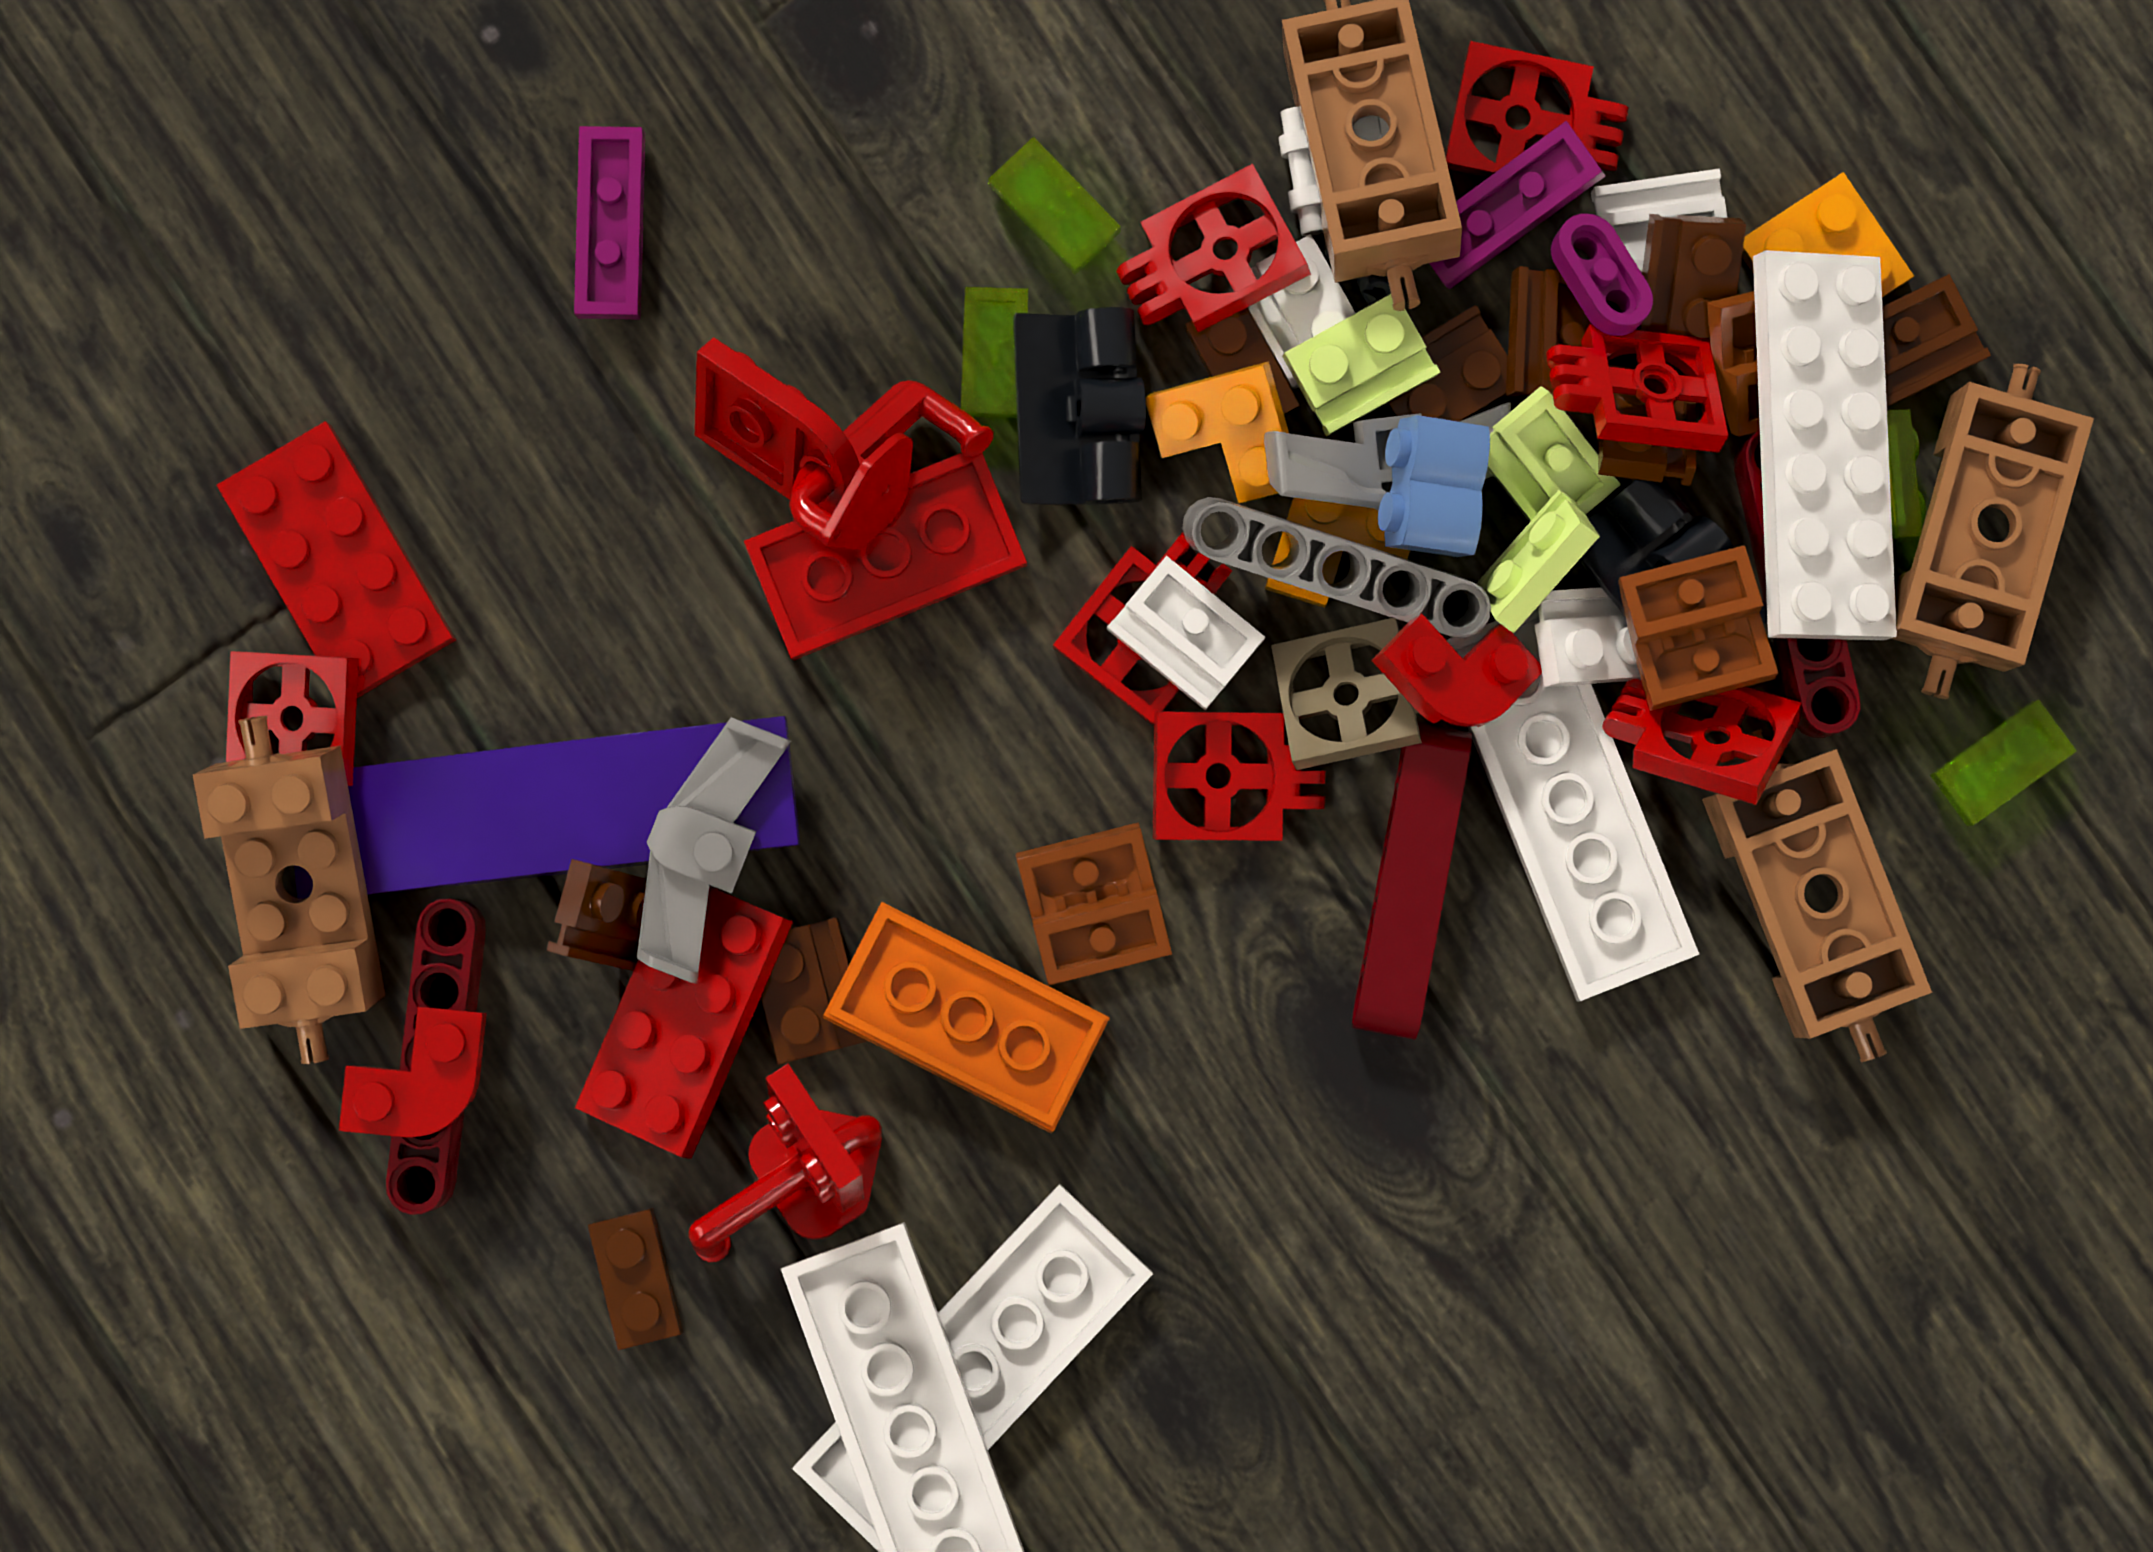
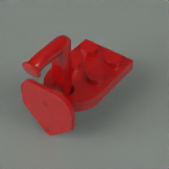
(807, 455)
(807, 1165)

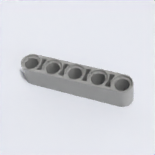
(1365, 577)

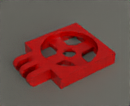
(1583, 116)
(1164, 283)
(1587, 385)
(1073, 641)
(338, 674)
(1276, 776)
(1746, 781)

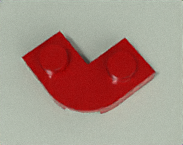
(1454, 687)
(431, 1094)

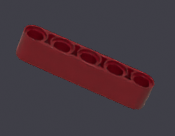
(1799, 675)
(1412, 882)
(464, 965)

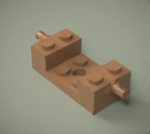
(1382, 199)
(1978, 595)
(298, 954)
(1835, 963)

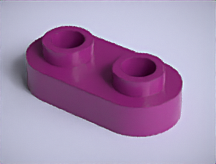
(1604, 277)

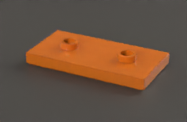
(966, 1017)

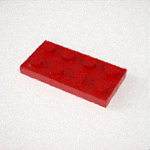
(937, 546)
(336, 558)
(680, 1037)

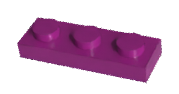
(1519, 200)
(609, 223)

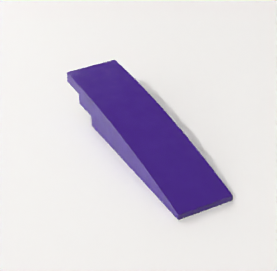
(539, 808)

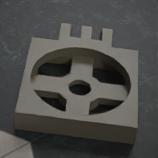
(1309, 750)

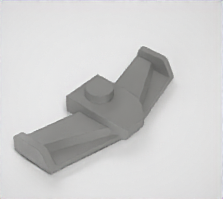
(1341, 469)
(701, 846)

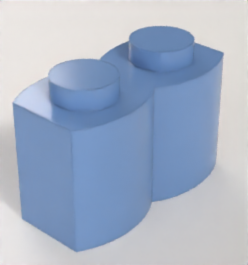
(1435, 486)

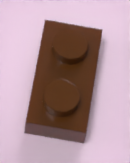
(1238, 345)
(635, 1279)

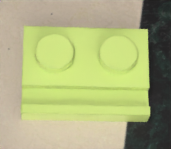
(1360, 364)
(1543, 451)
(1537, 560)

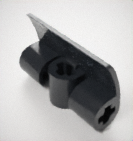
(1078, 407)
(1647, 530)

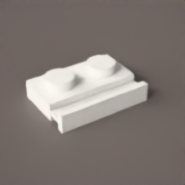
(1630, 203)
(1300, 308)
(1185, 633)
(1583, 639)

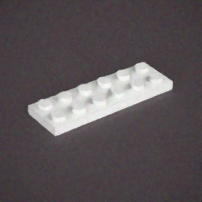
(1824, 446)
(1580, 833)
(1010, 1330)
(899, 1398)

